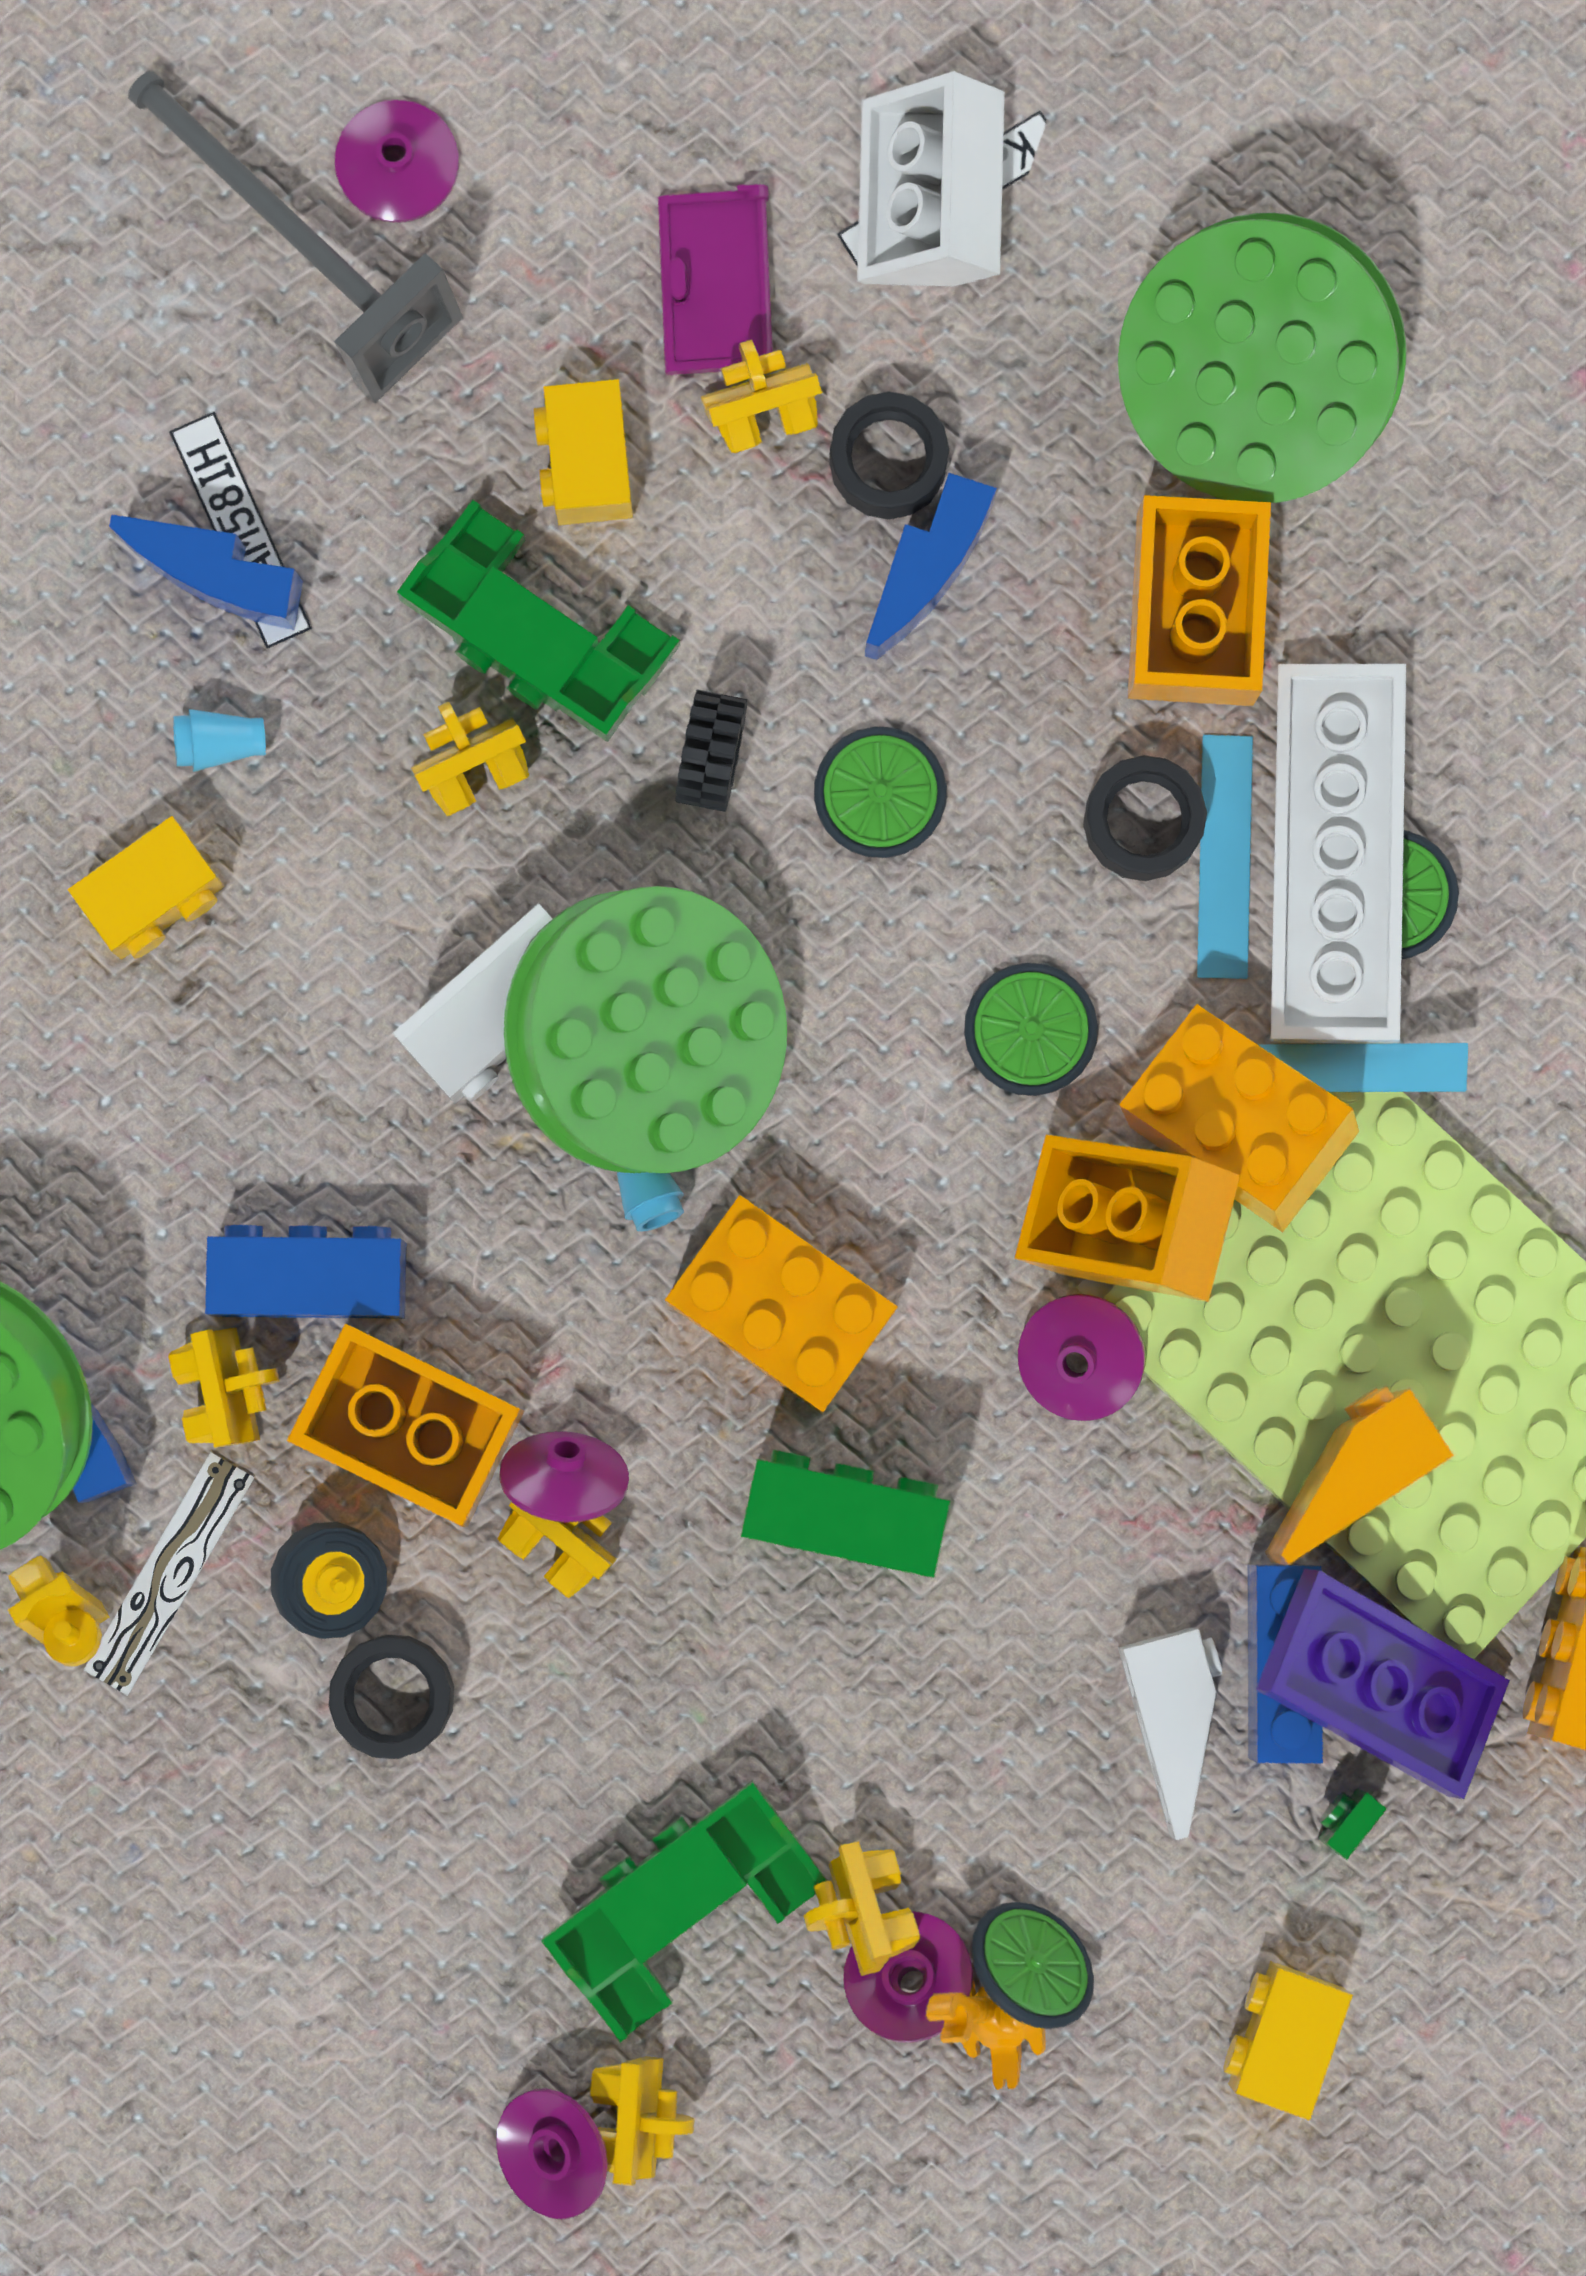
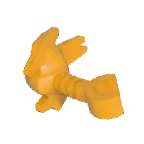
(983, 2021)

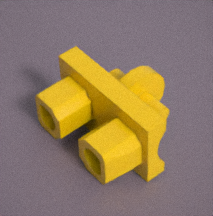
(788, 391)
(495, 746)
(228, 1385)
(581, 1557)
(57, 1612)
(856, 1881)
(644, 2118)

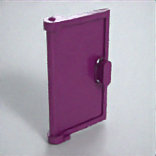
(720, 257)

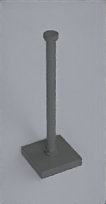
(394, 326)

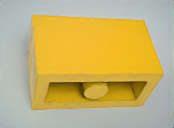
(586, 452)
(147, 890)
(1287, 2039)

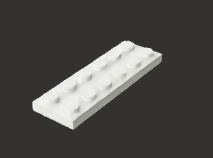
(1338, 854)

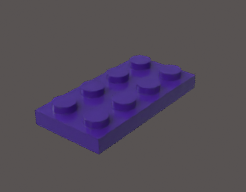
(1383, 1684)

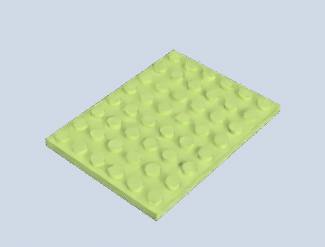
(1401, 1279)

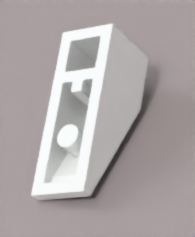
(1174, 1710)

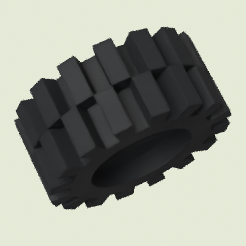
(711, 750)

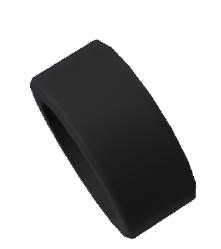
(896, 408)
(1151, 770)
(345, 1713)

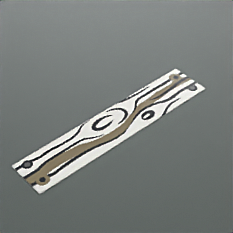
(169, 1573)

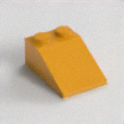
(1364, 1464)

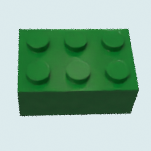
(846, 1514)

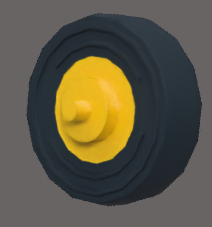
(328, 1580)

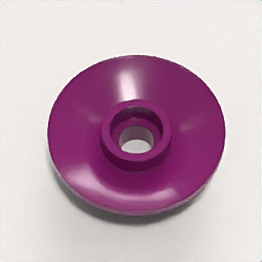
(401, 188)
(1097, 1332)
(564, 1476)
(899, 2014)
(551, 2153)

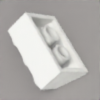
(931, 183)
(462, 1027)

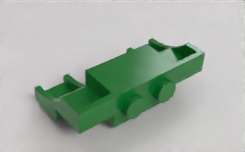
(524, 637)
(670, 1892)

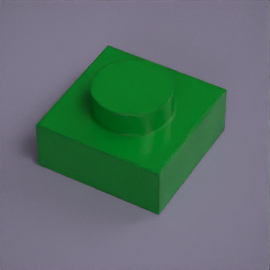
(1349, 1821)

